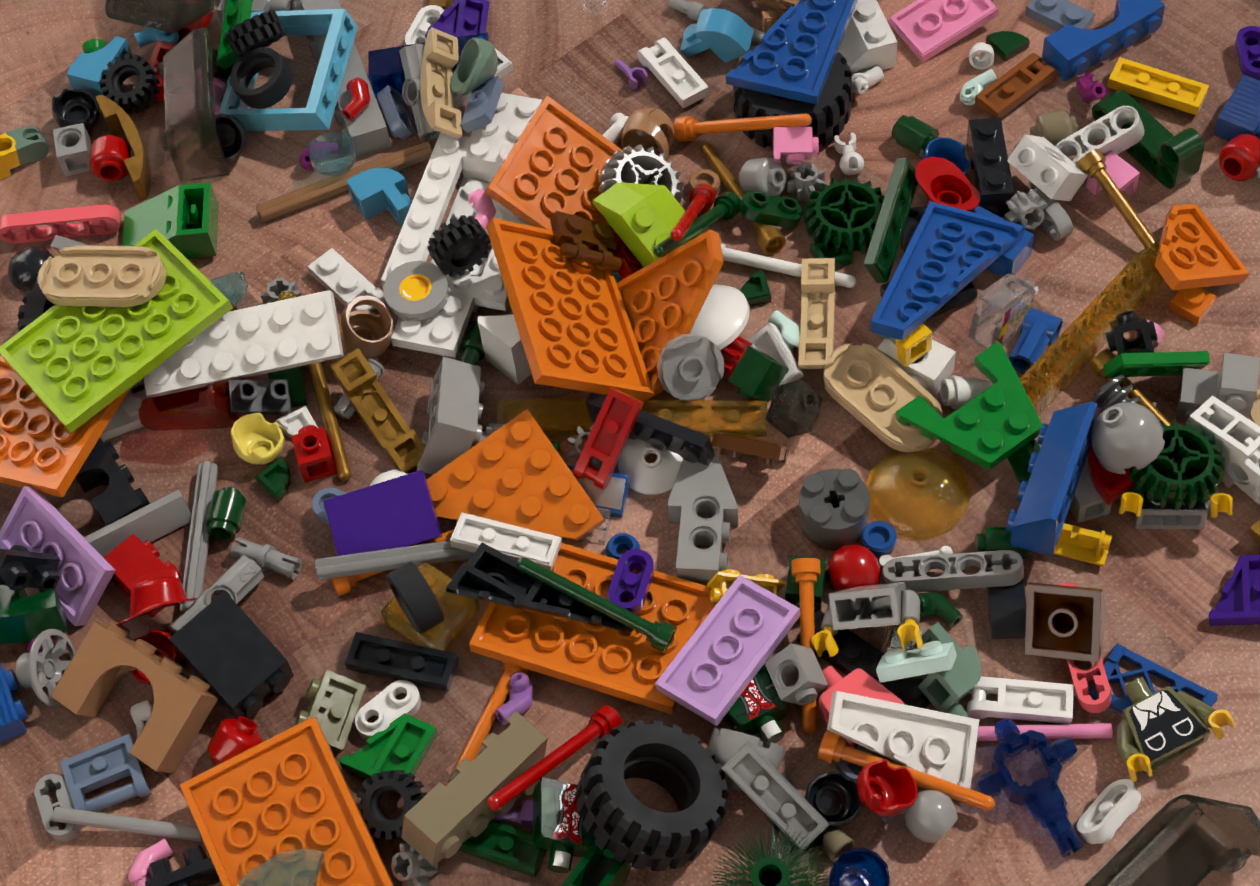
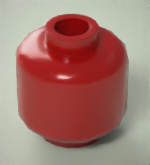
(108, 157)
(1240, 157)
(233, 738)

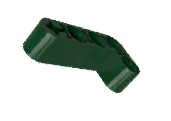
(1162, 154)

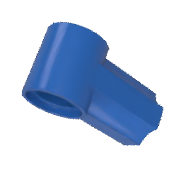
(1036, 335)

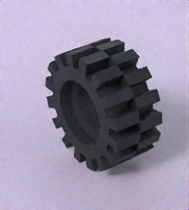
(255, 33)
(120, 72)
(459, 245)
(371, 796)

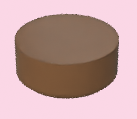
(705, 176)

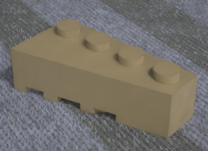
(460, 808)

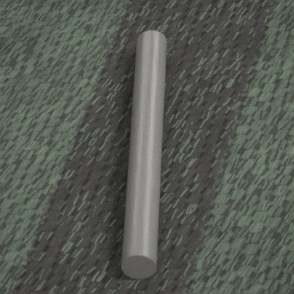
(127, 824)

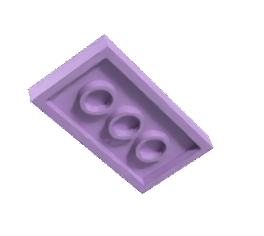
(43, 529)
(728, 650)

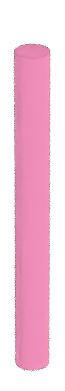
(1055, 731)

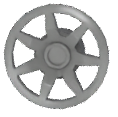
(44, 667)

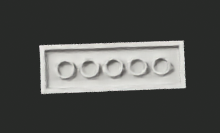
(253, 344)

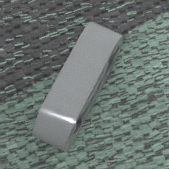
(1057, 220)
(47, 807)

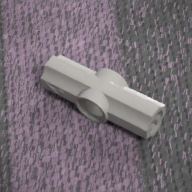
(411, 61)
(235, 582)

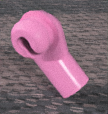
(483, 206)
(140, 868)

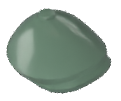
(475, 66)

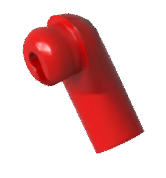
(360, 98)

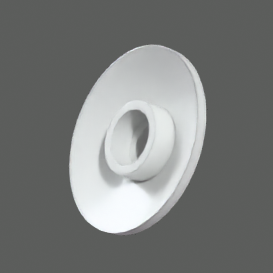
(648, 477)

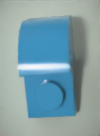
(721, 32)
(378, 191)

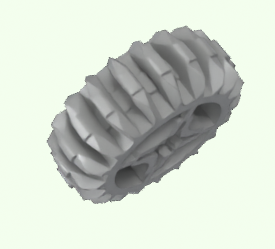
(640, 168)

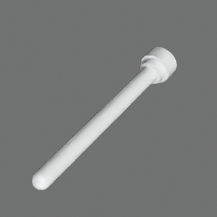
(777, 265)

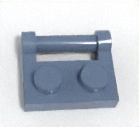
(101, 767)

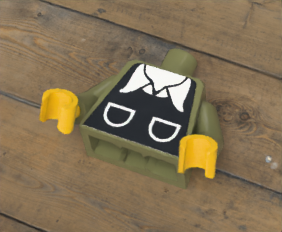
(1164, 726)

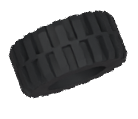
(827, 116)
(629, 826)

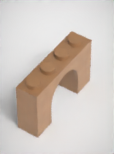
(179, 701)

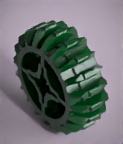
(827, 218)
(1193, 456)

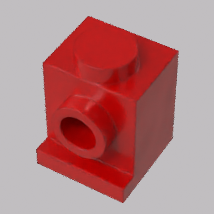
(313, 453)

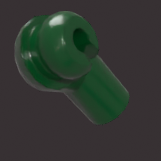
(936, 605)

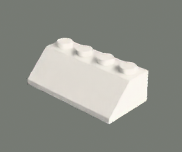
(868, 39)

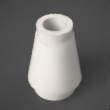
(960, 390)

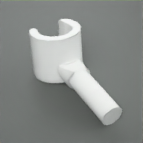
(141, 713)

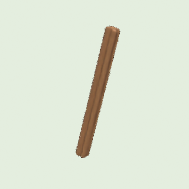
(337, 184)

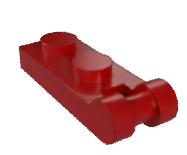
(608, 437)

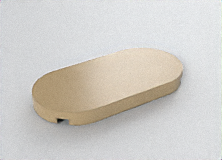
(102, 276)
(873, 391)

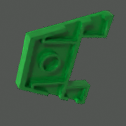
(988, 425)

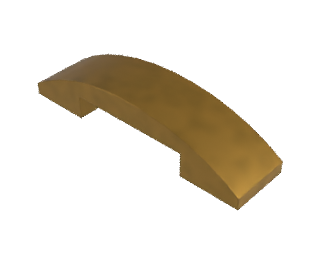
(118, 123)
(378, 411)

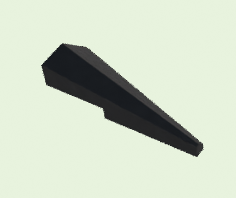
(496, 579)

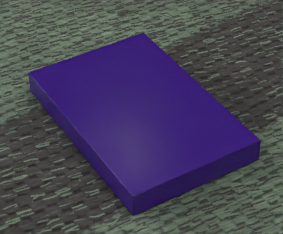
(384, 516)

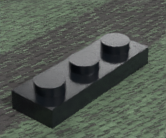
(402, 661)

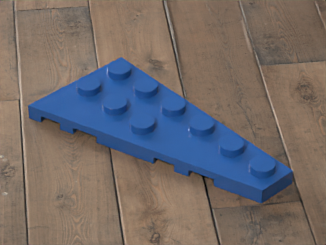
(796, 51)
(939, 262)

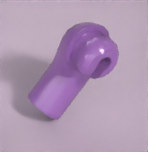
(519, 697)

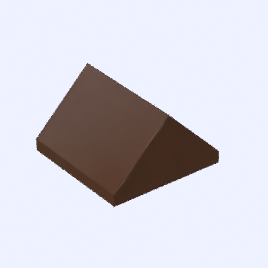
(1064, 621)

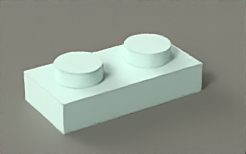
(928, 659)

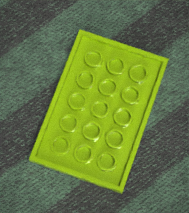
(92, 354)

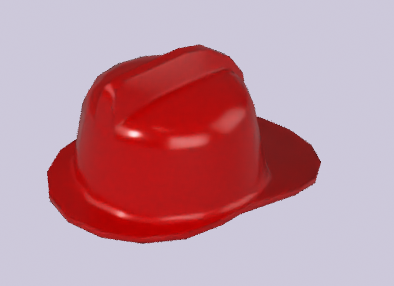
(946, 184)
(154, 592)

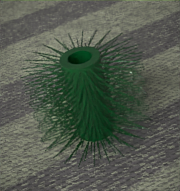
(771, 870)

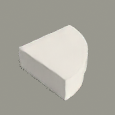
(294, 421)

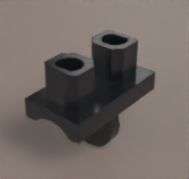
(258, 397)
(28, 569)
(198, 871)

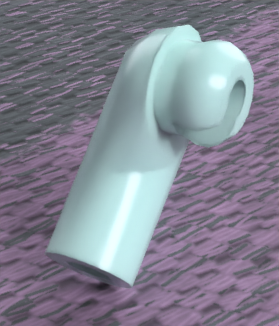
(975, 86)
(789, 330)

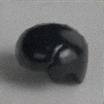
(75, 108)
(231, 135)
(25, 267)
(835, 798)

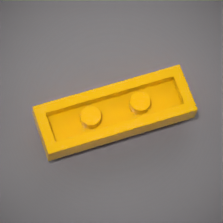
(1158, 86)

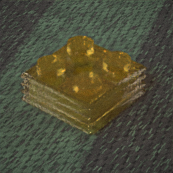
(456, 612)

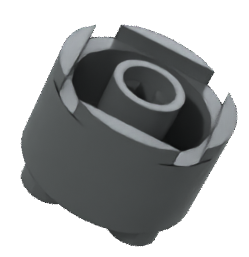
(834, 508)

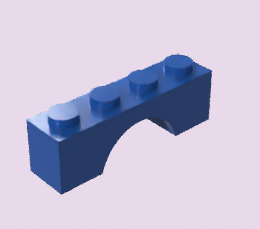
(1077, 49)

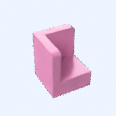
(1120, 171)

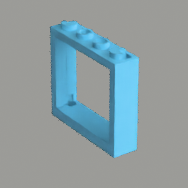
(328, 78)

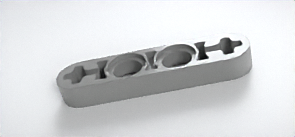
(953, 565)

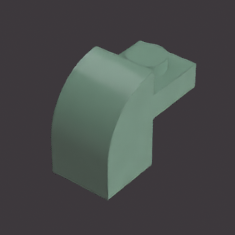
(950, 686)

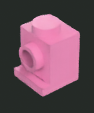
(794, 144)

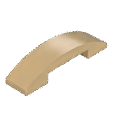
(437, 98)
(817, 312)

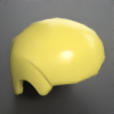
(257, 439)

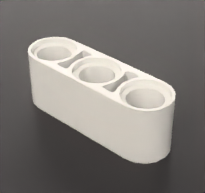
(1105, 128)

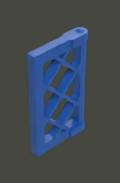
(1146, 667)

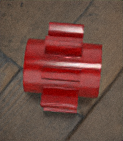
(733, 354)

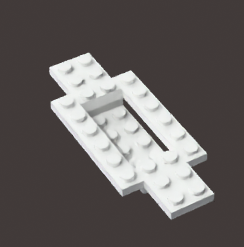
(479, 160)

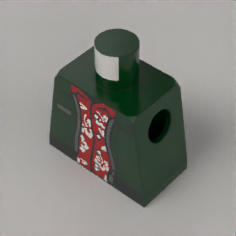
(758, 709)
(558, 824)

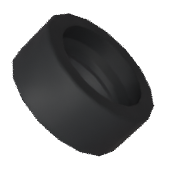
(252, 63)
(415, 597)

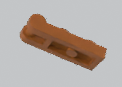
(1015, 86)

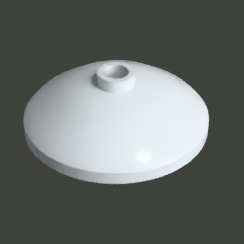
(722, 315)

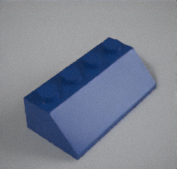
(1052, 480)

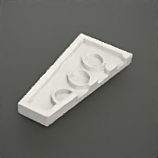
(908, 735)

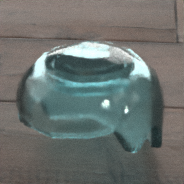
(332, 153)
(232, 286)

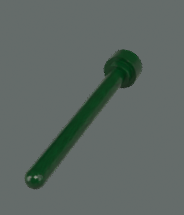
(725, 207)
(657, 633)

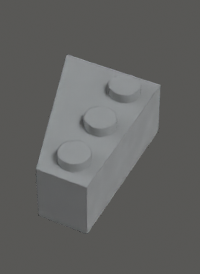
(452, 413)

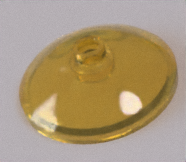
(917, 507)

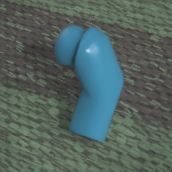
(150, 35)

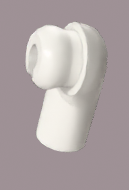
(865, 80)

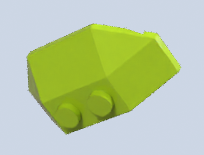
(641, 216)

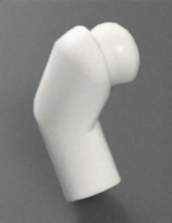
(615, 132)

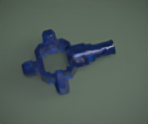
(1043, 796)

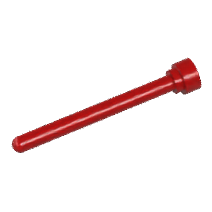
(701, 199)
(600, 724)

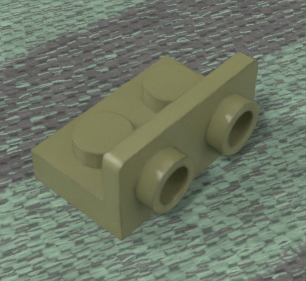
(334, 705)

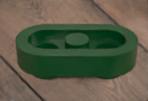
(771, 210)

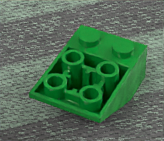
(182, 215)

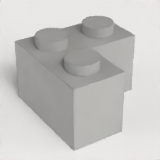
(1233, 385)

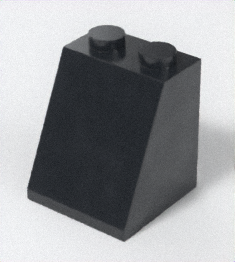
(232, 657)

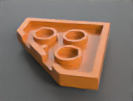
(1195, 253)

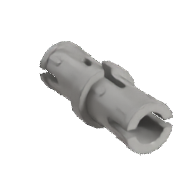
(267, 557)

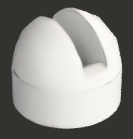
(986, 58)

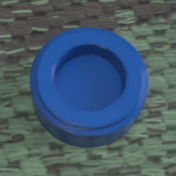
(879, 538)

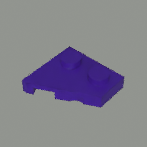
(463, 18)
(1240, 595)

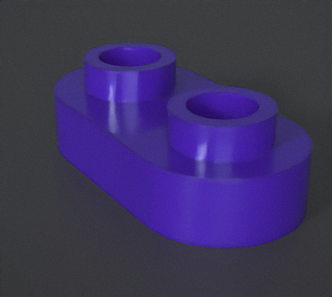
(1249, 55)
(631, 585)

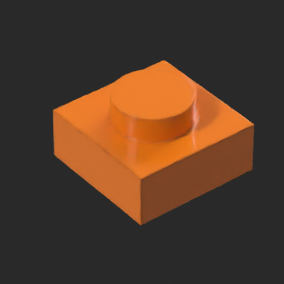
(1192, 304)

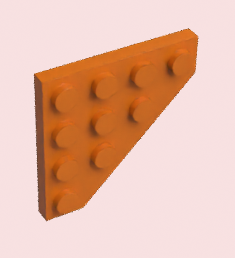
(669, 296)
(516, 481)

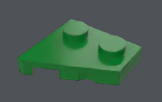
(396, 748)

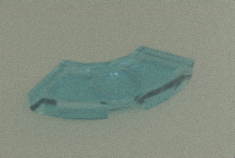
(286, 869)

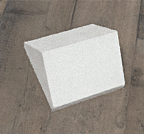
(504, 346)

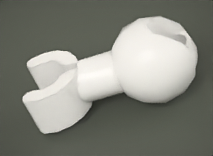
(851, 161)

